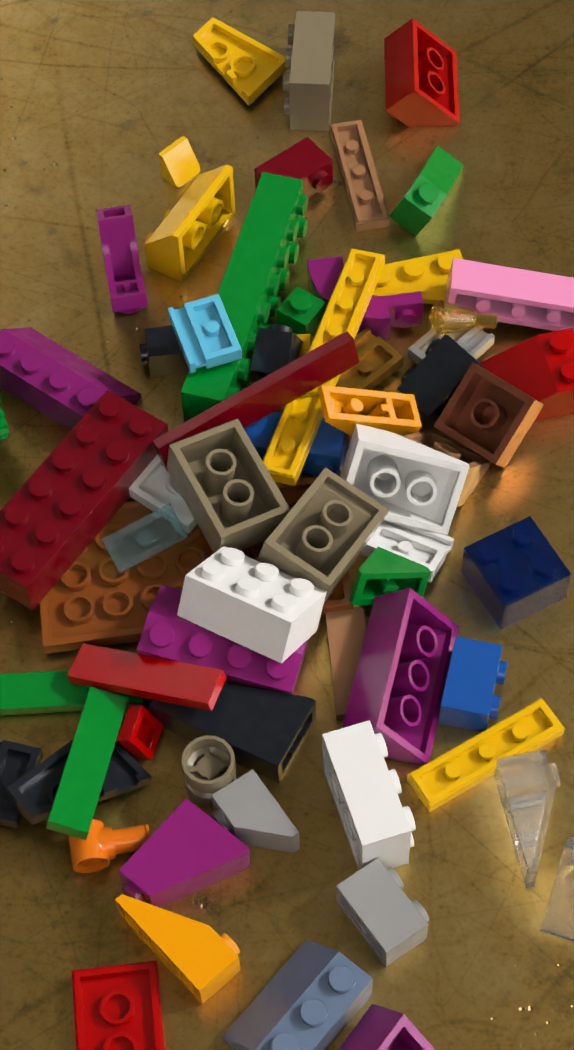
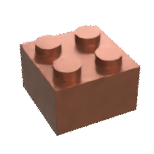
(488, 415)

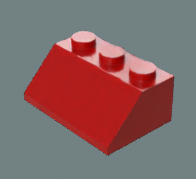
(420, 78)

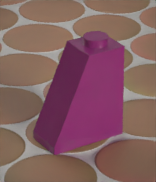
(182, 858)

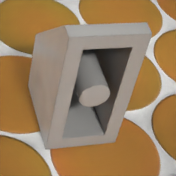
(254, 815)

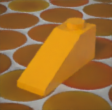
(372, 408)
(185, 946)

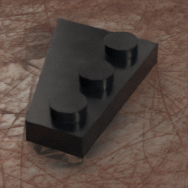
(37, 789)

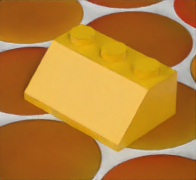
(192, 224)

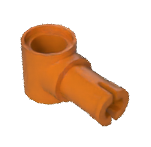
(104, 845)

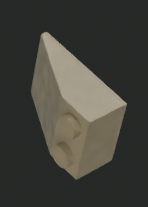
(324, 532)

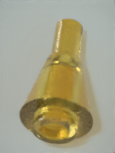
(452, 318)

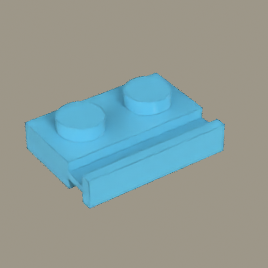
(205, 333)

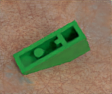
(426, 191)

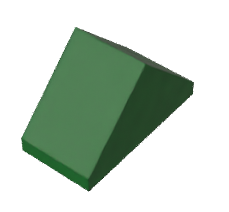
(387, 573)

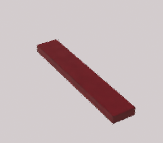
(269, 392)

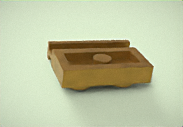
(376, 363)

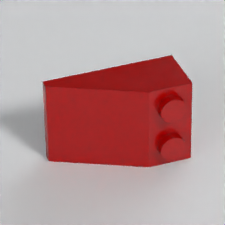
(540, 369)

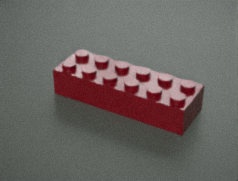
(73, 496)

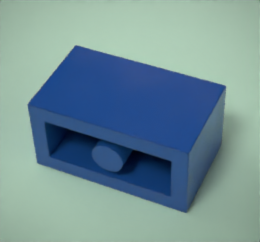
(471, 684)

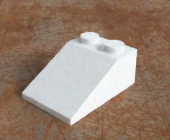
(405, 477)

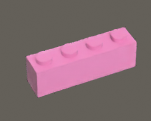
(512, 294)

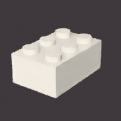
(251, 603)
(367, 796)

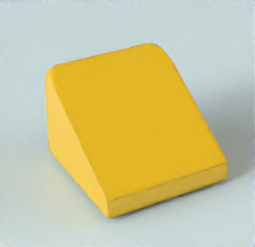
(178, 163)

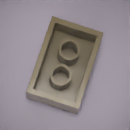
(311, 71)
(226, 487)

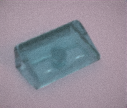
(144, 538)

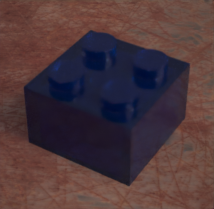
(515, 572)

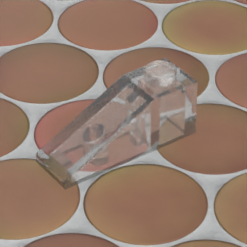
(527, 793)

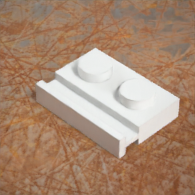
(412, 543)

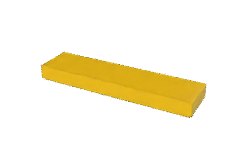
(477, 757)

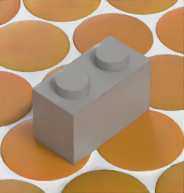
(383, 911)

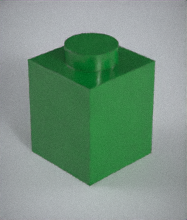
(301, 312)

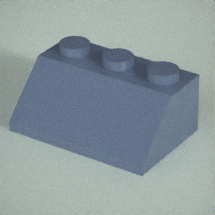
(303, 1003)

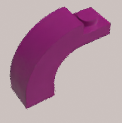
(121, 259)
(382, 312)

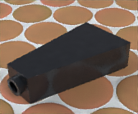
(257, 723)

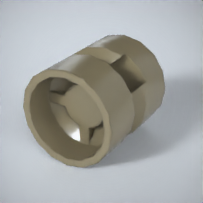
(207, 767)

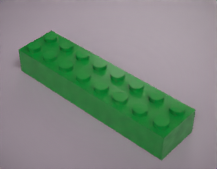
(252, 285)

